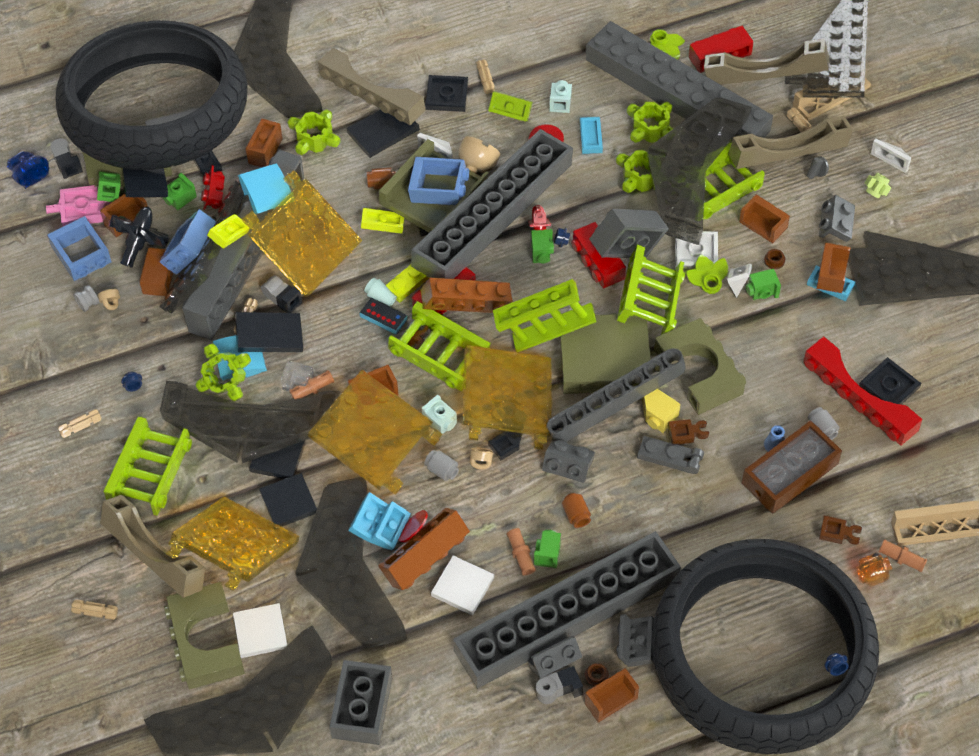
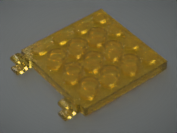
(303, 235)
(507, 392)
(372, 431)
(233, 540)

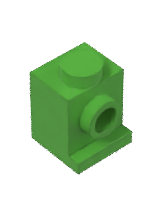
(108, 186)
(180, 192)
(542, 245)
(763, 285)
(547, 549)

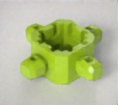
(650, 110)
(318, 142)
(631, 178)
(235, 363)

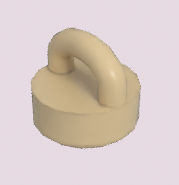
(107, 296)
(481, 454)

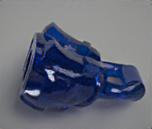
(28, 168)

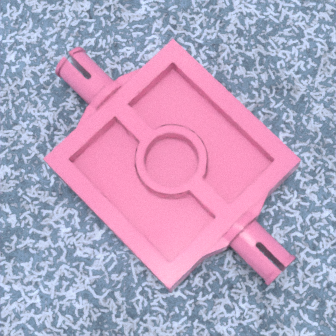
(77, 203)

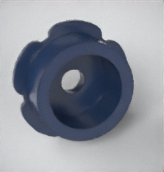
(561, 237)
(132, 381)
(836, 664)

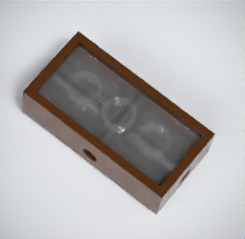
(791, 467)

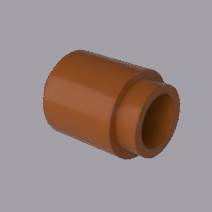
(379, 177)
(576, 510)

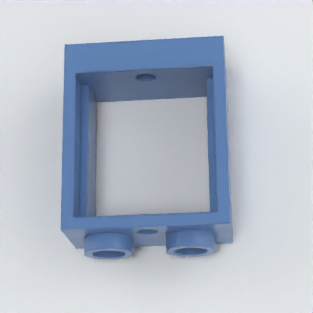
(437, 166)
(72, 233)
(187, 242)

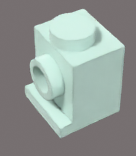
(560, 92)
(440, 414)

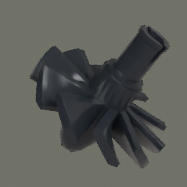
(138, 232)

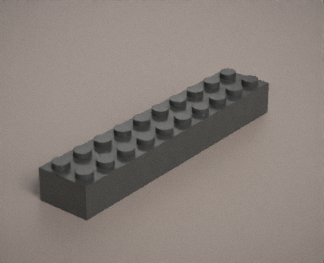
(664, 77)
(492, 207)
(214, 298)
(566, 609)

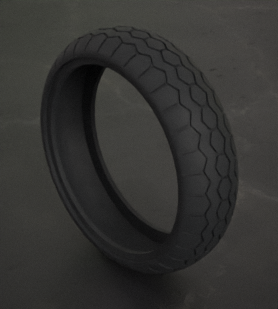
(162, 143)
(787, 564)

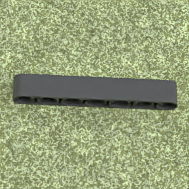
(621, 386)

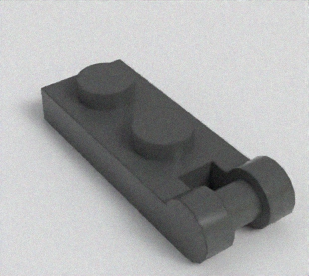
(670, 455)

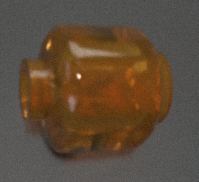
(873, 569)

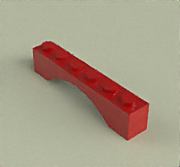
(894, 419)

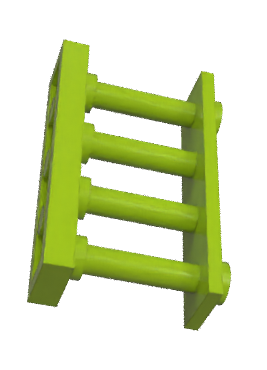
(735, 191)
(631, 292)
(540, 304)
(440, 327)
(133, 450)

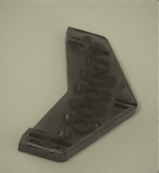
(266, 61)
(681, 161)
(230, 425)
(338, 576)
(239, 719)

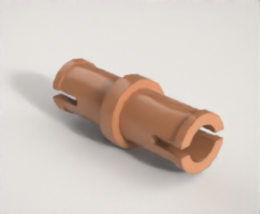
(312, 386)
(521, 551)
(902, 555)

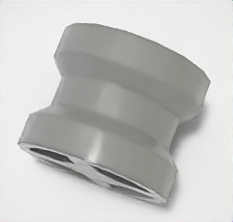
(86, 298)

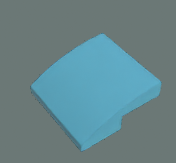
(264, 187)
(229, 344)
(379, 522)

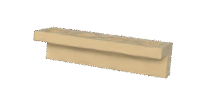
(801, 102)
(934, 516)

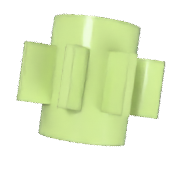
(877, 185)

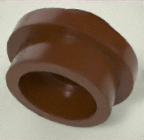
(774, 254)
(596, 669)

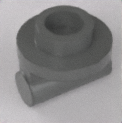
(819, 167)

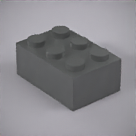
(625, 229)
(361, 702)

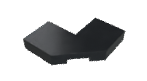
(505, 444)

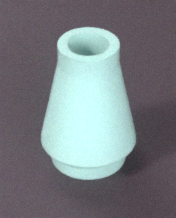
(380, 292)

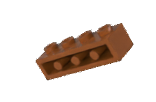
(465, 295)
(424, 549)

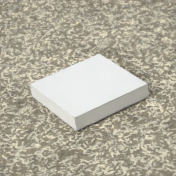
(689, 252)
(462, 585)
(260, 630)

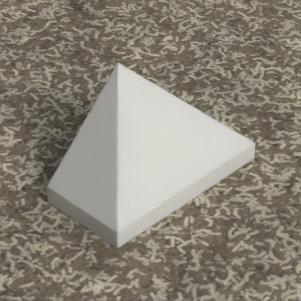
(440, 146)
(891, 154)
(738, 277)

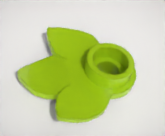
(667, 42)
(708, 271)

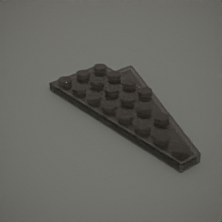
(846, 45)
(200, 268)
(909, 271)

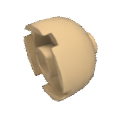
(478, 156)

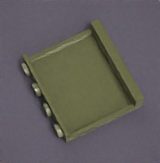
(395, 193)
(603, 352)

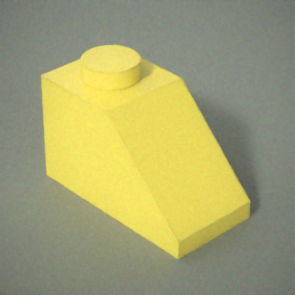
(659, 409)

